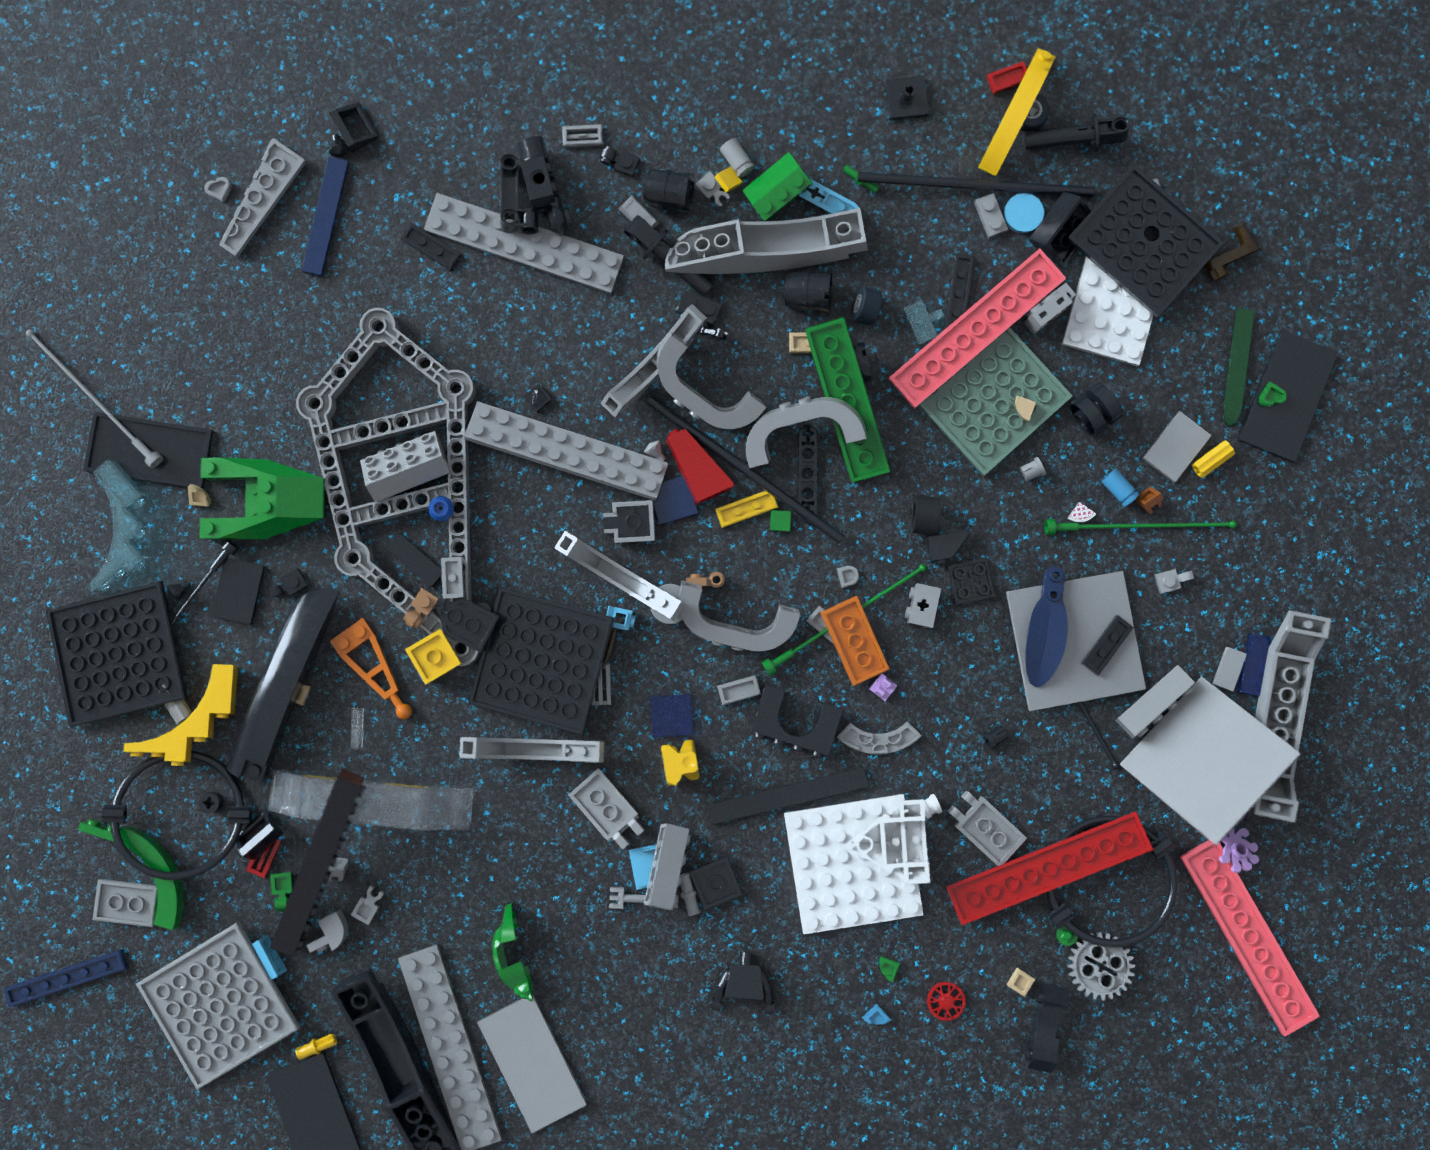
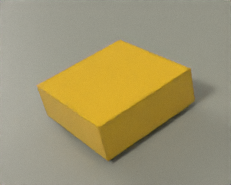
(728, 179)

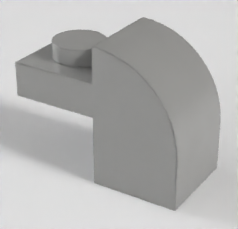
(335, 932)

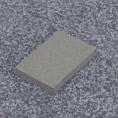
(1176, 446)
(125, 902)

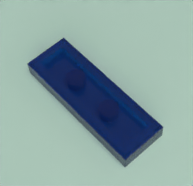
(1254, 664)

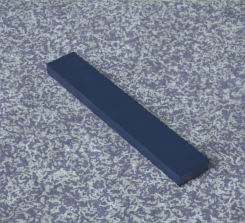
(325, 216)
(65, 978)

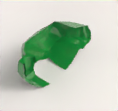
(516, 975)

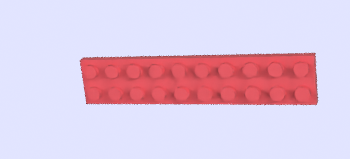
(977, 328)
(1250, 938)

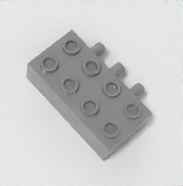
(404, 466)

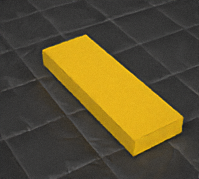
(746, 508)

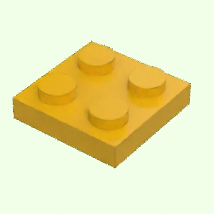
(433, 656)

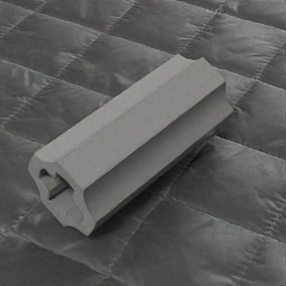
(178, 710)

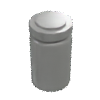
(737, 157)

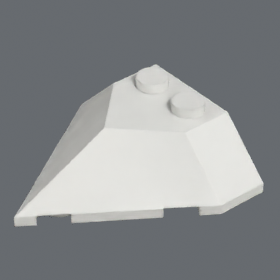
(897, 842)

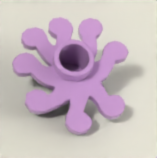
(1239, 850)

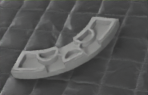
(879, 743)

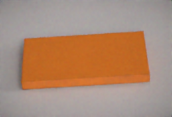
(854, 640)

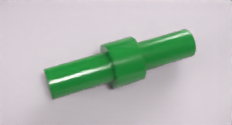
(853, 173)

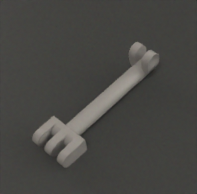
(621, 897)

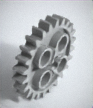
(1092, 982)

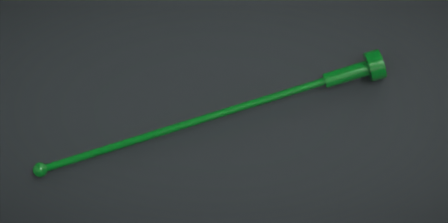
(1051, 526)
(770, 666)

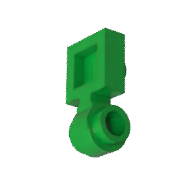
(281, 884)

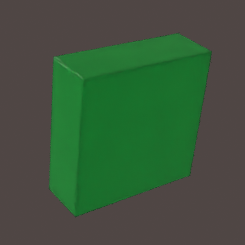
(780, 521)

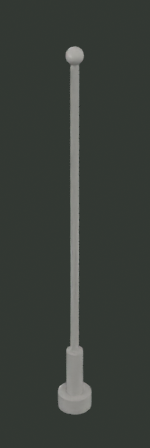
(152, 458)

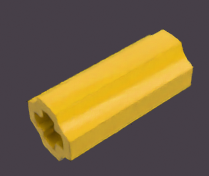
(1213, 459)

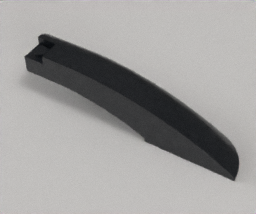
(281, 684)
(395, 1062)

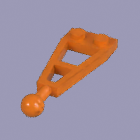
(353, 638)

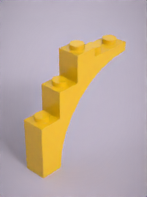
(177, 744)

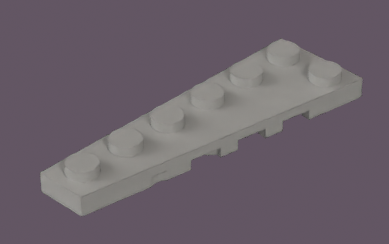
(269, 184)

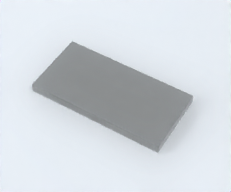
(532, 1063)

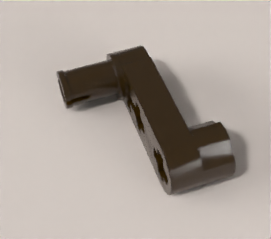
(1217, 267)

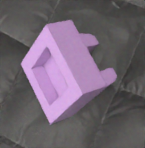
(883, 687)

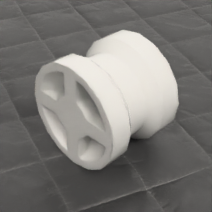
(931, 806)

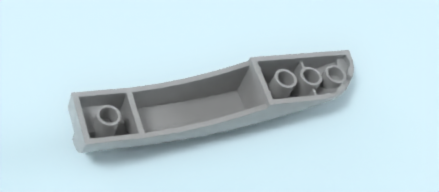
(767, 245)

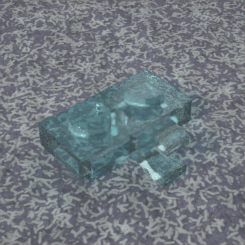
(922, 322)

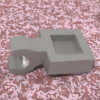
(1170, 580)

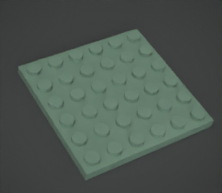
(979, 401)

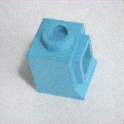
(629, 620)

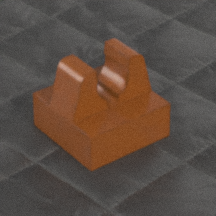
(1149, 498)

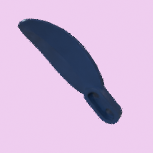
(1047, 630)

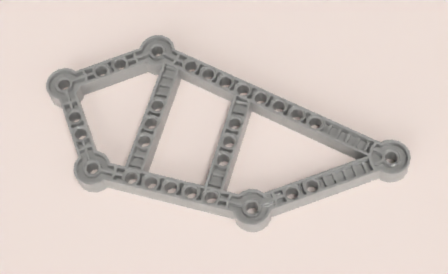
(450, 411)

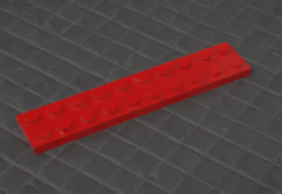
(1049, 868)

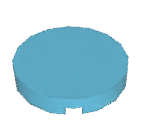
(1023, 213)

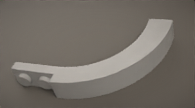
(619, 576)
(531, 749)

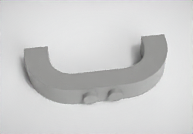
(787, 414)
(726, 418)
(737, 637)

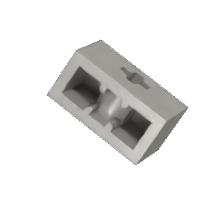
(927, 616)

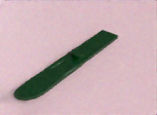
(1238, 365)

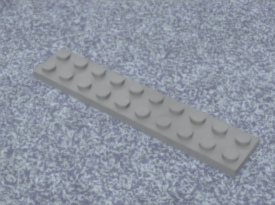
(541, 251)
(566, 451)
(450, 1048)

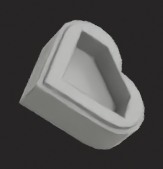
(218, 189)

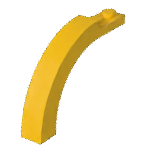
(1017, 112)

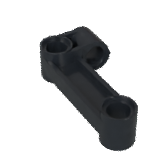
(524, 220)

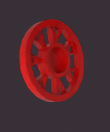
(946, 1001)

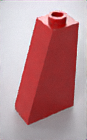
(699, 470)

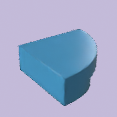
(876, 1016)

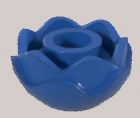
(445, 513)

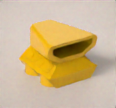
(680, 762)

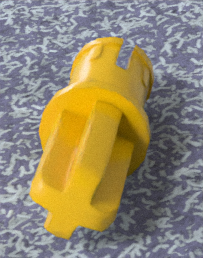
(316, 1046)

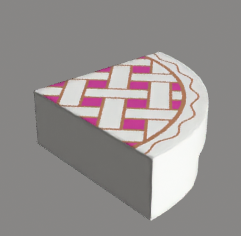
(1081, 513)

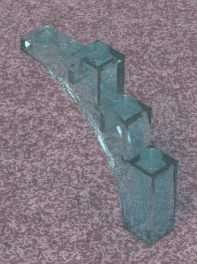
(127, 526)

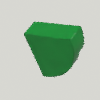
(888, 968)

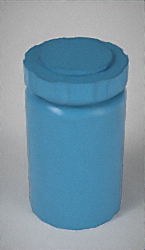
(1120, 487)

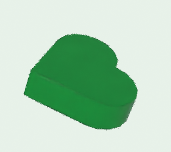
(1272, 395)

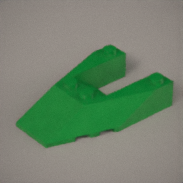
(275, 499)

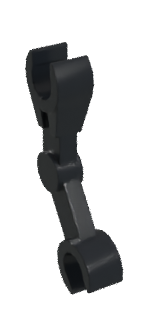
(718, 333)

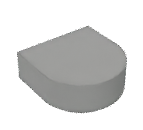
(847, 576)

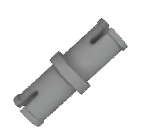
(688, 894)

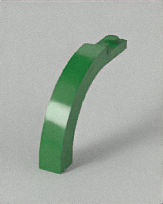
(155, 856)

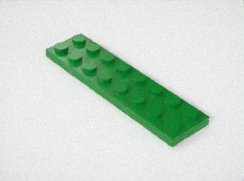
(843, 380)

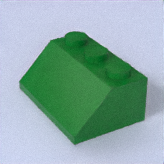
(777, 187)

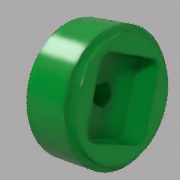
(1065, 937)

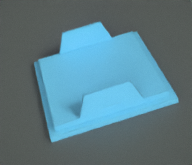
(641, 863)

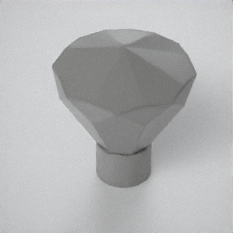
(654, 449)

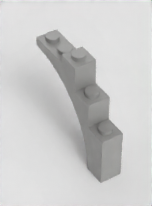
(638, 381)

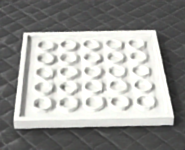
(837, 884)

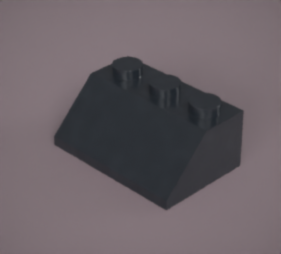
(1058, 226)

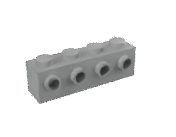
(1155, 701)
(666, 867)

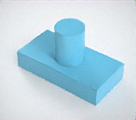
(269, 957)

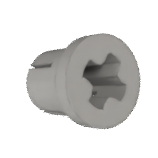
(1033, 469)

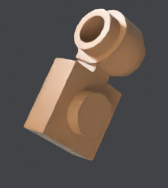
(698, 579)
(424, 603)

